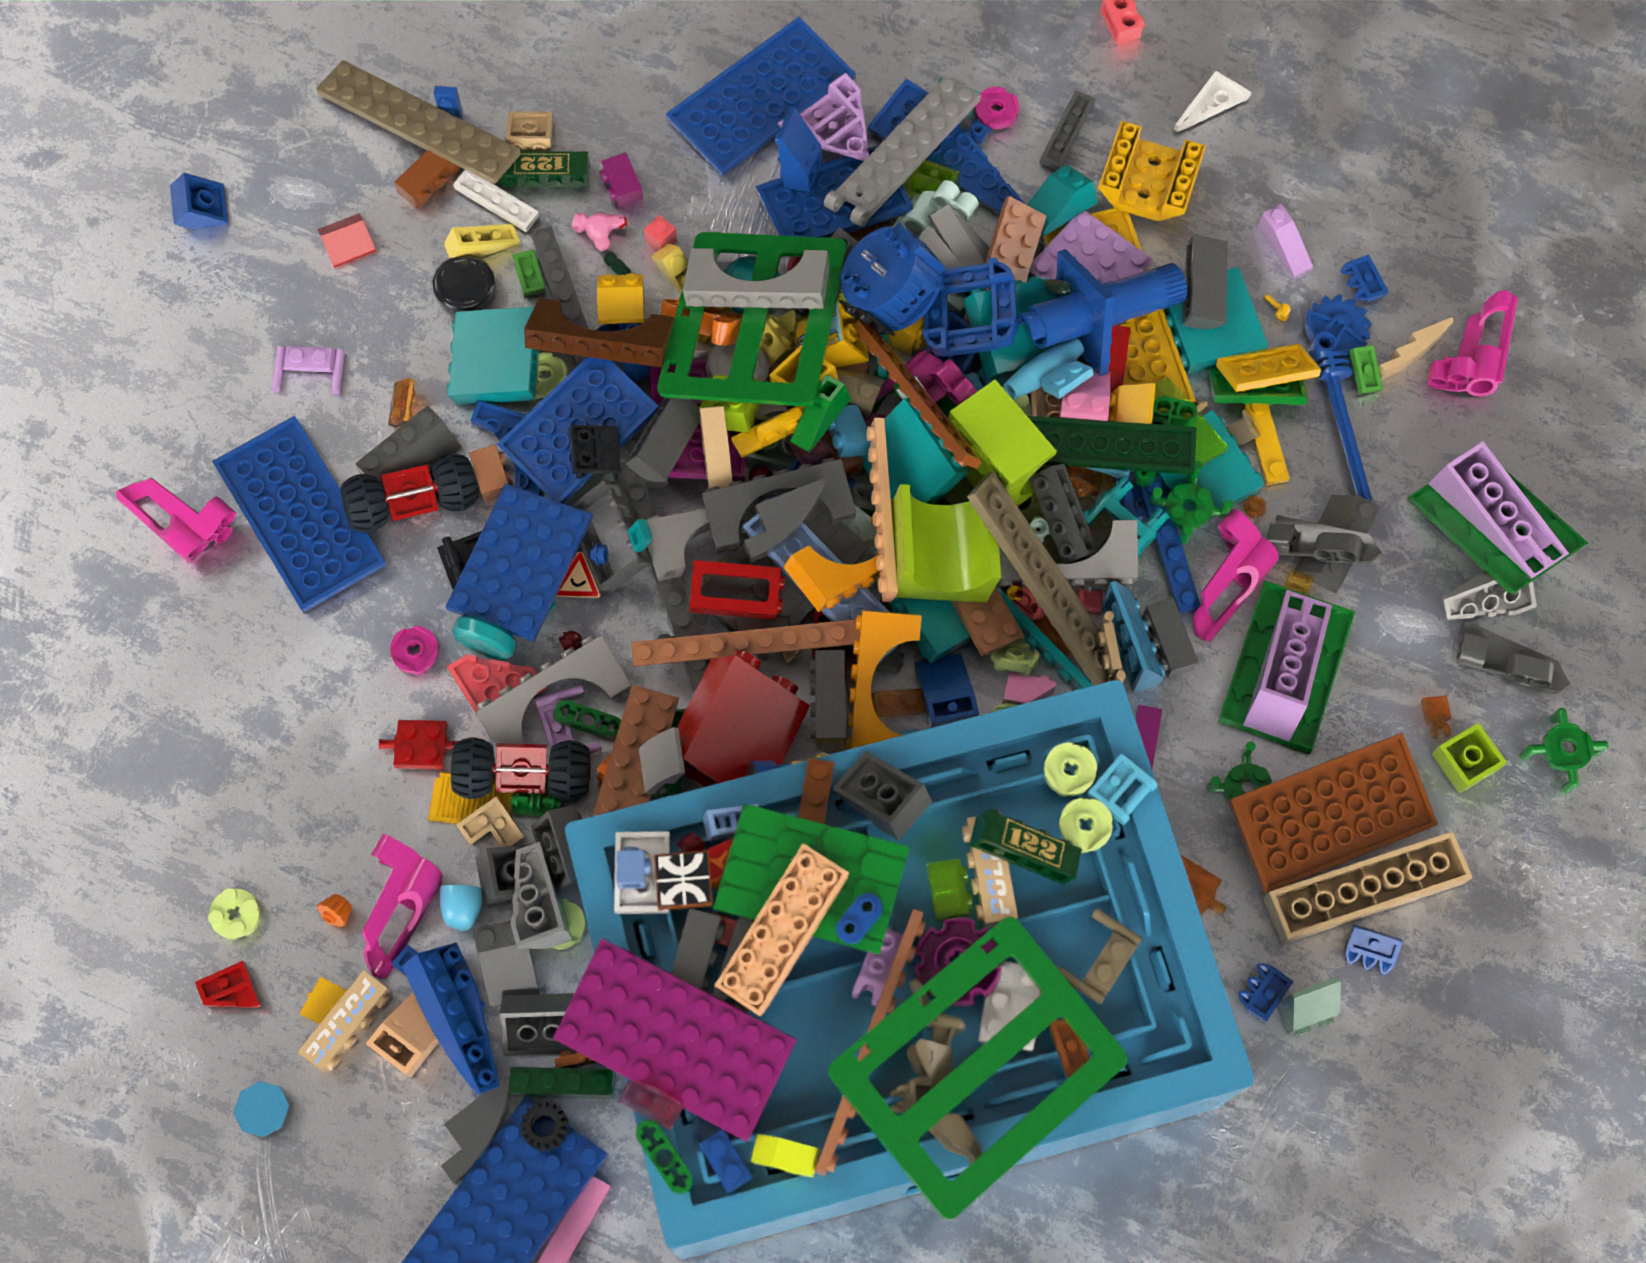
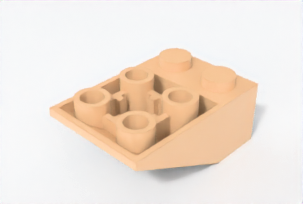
(404, 1037)

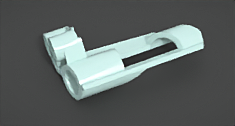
(930, 201)

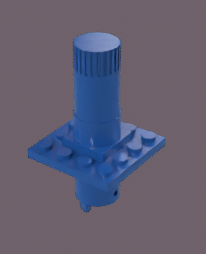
(1098, 306)

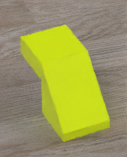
(785, 1155)

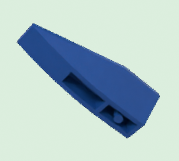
(454, 1012)

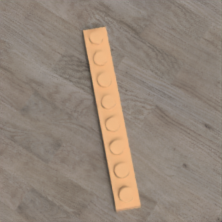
(883, 515)

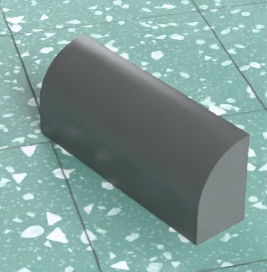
(1206, 282)
(664, 439)

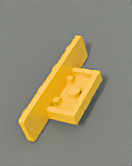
(767, 432)

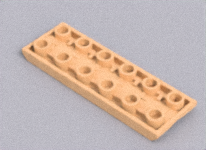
(782, 930)

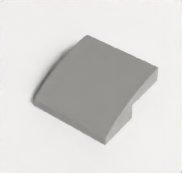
(661, 760)

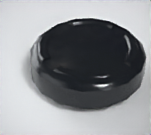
(464, 284)

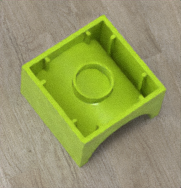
(1002, 440)
(942, 551)

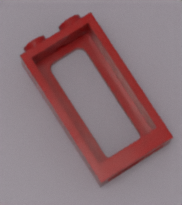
(736, 607)

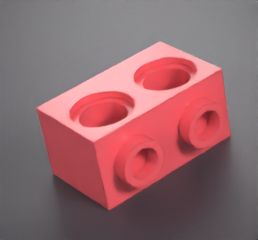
(1118, 19)

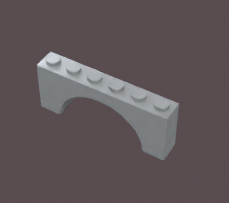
(799, 288)
(673, 533)
(1113, 562)
(590, 662)

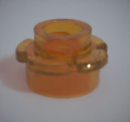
(1254, 512)

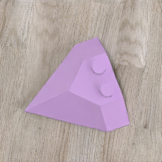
(839, 119)

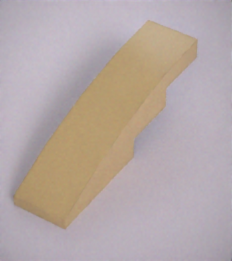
(1417, 346)
(715, 446)

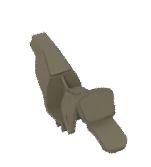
(932, 1063)

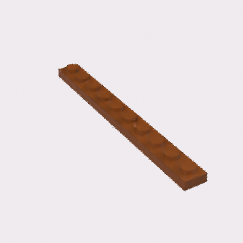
(919, 397)

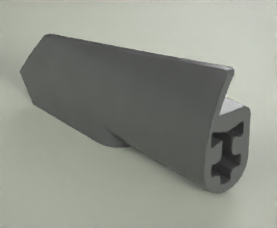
(1322, 541)
(1502, 656)

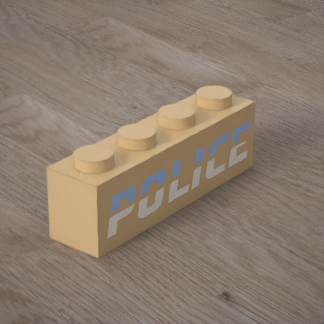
(990, 883)
(344, 1022)

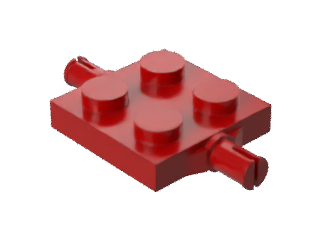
(419, 744)

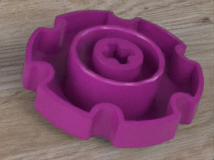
(943, 946)

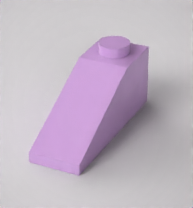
(1285, 240)

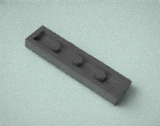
(1067, 130)

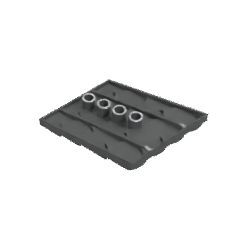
(796, 605)

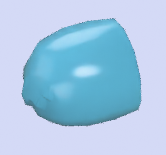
(460, 905)

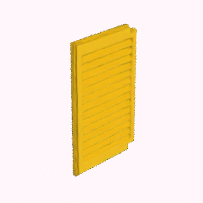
(452, 808)

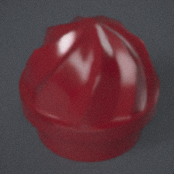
(760, 470)
(570, 639)
(691, 843)

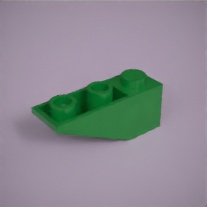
(819, 416)

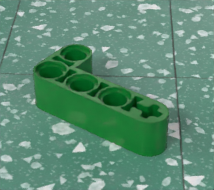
(1172, 417)

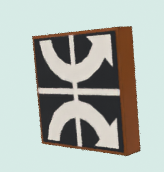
(683, 880)

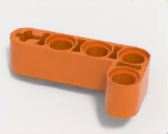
(717, 323)

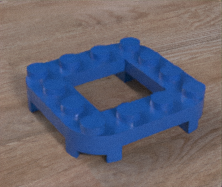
(976, 339)

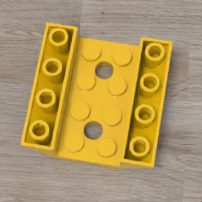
(1131, 174)

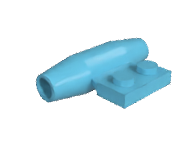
(1052, 370)

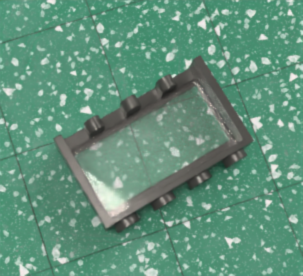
(609, 527)

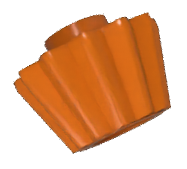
(335, 910)

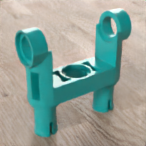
(1111, 504)

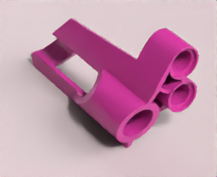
(1477, 366)
(937, 379)
(188, 530)
(1246, 565)
(410, 883)

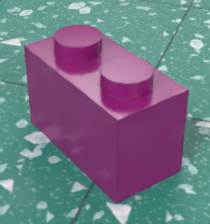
(621, 179)

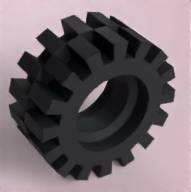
(555, 1137)

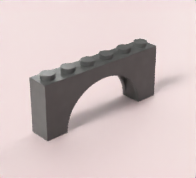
(729, 505)

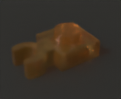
(1437, 711)

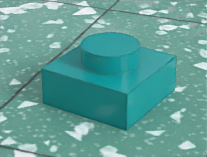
(640, 535)

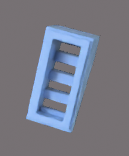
(719, 814)

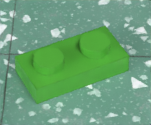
(529, 273)
(1366, 369)

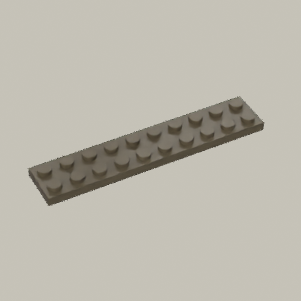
(418, 122)
(1040, 575)

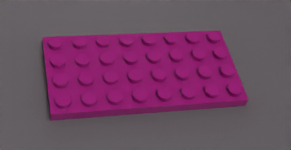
(675, 1038)

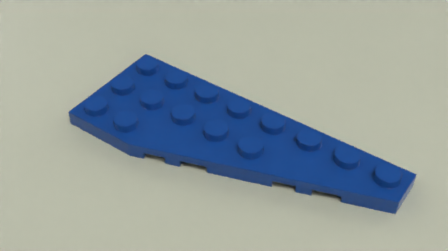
(956, 151)

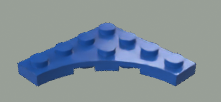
(499, 422)

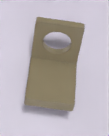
(1244, 429)

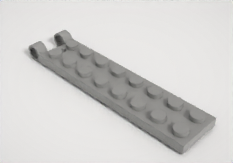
(904, 150)

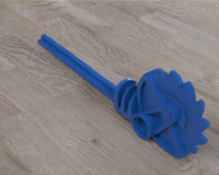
(1339, 328)

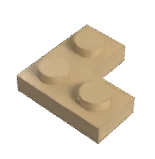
(491, 818)

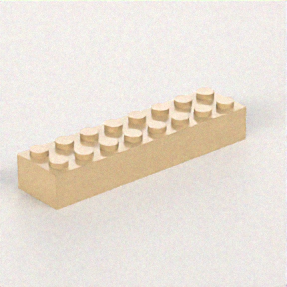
(1367, 887)

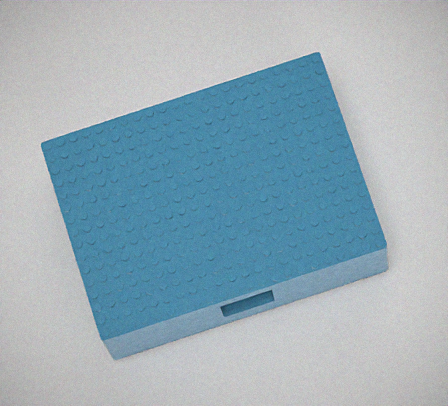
(1161, 1009)

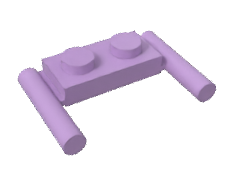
(311, 360)
(554, 731)

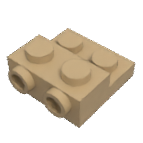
(530, 130)

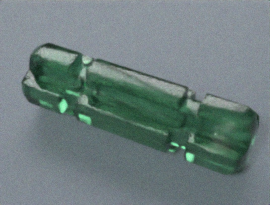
(617, 265)
(1057, 287)

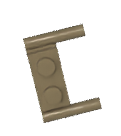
(1108, 963)

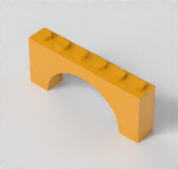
(829, 581)
(877, 635)

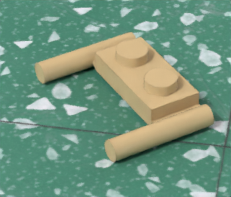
(1107, 639)

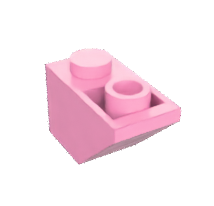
(1026, 689)

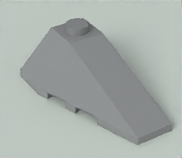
(959, 237)
(1486, 597)
(537, 910)

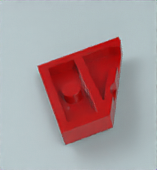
(229, 988)

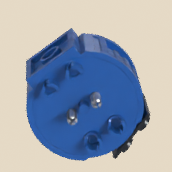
(890, 279)

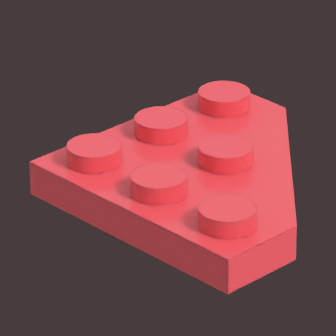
(485, 678)

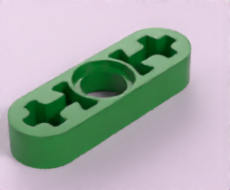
(574, 707)
(658, 1135)

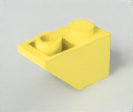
(671, 264)

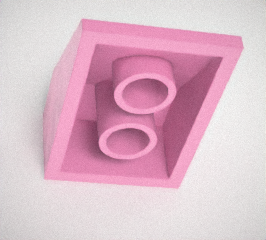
(1088, 399)

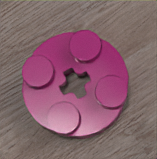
(997, 119)
(420, 662)

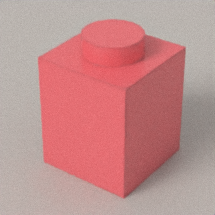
(660, 233)

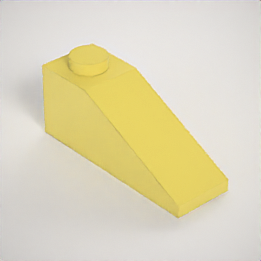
(480, 240)

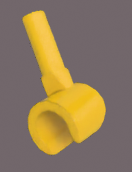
(1282, 309)
(1011, 592)

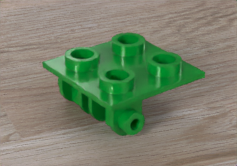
(534, 804)

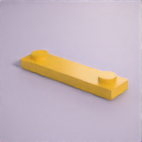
(1268, 445)

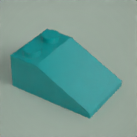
(1063, 197)

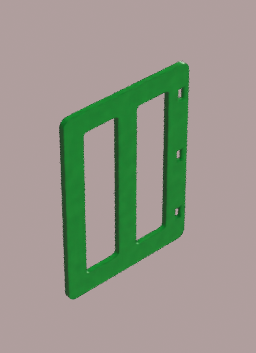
(740, 382)
(902, 1132)

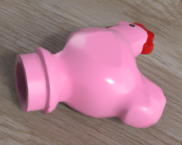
(598, 227)

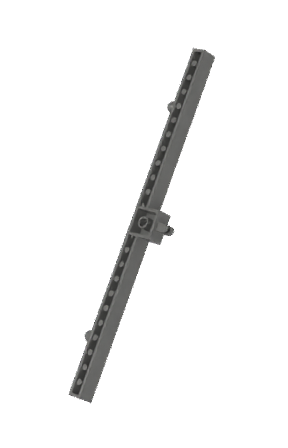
(636, 487)

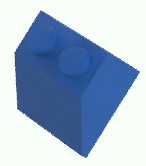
(198, 202)

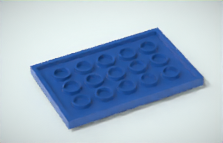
(804, 212)
(588, 396)
(519, 561)

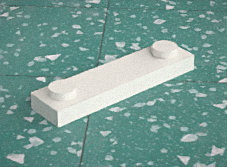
(496, 200)

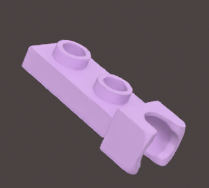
(877, 967)

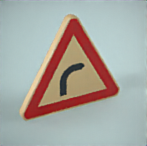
(579, 580)

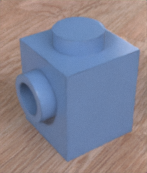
(632, 868)

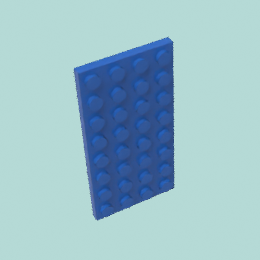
(746, 101)
(298, 513)
(510, 1198)

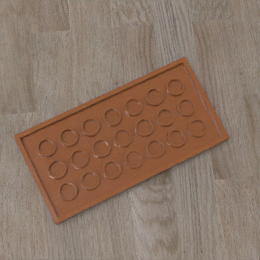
(1332, 812)

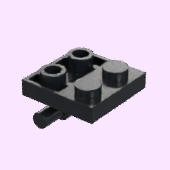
(594, 450)
(456, 554)

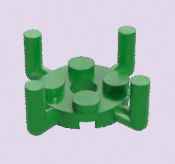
(1193, 493)
(1558, 758)
(1239, 774)

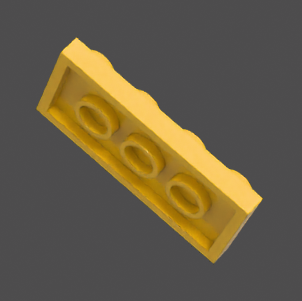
(1268, 367)

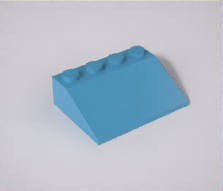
(1134, 646)

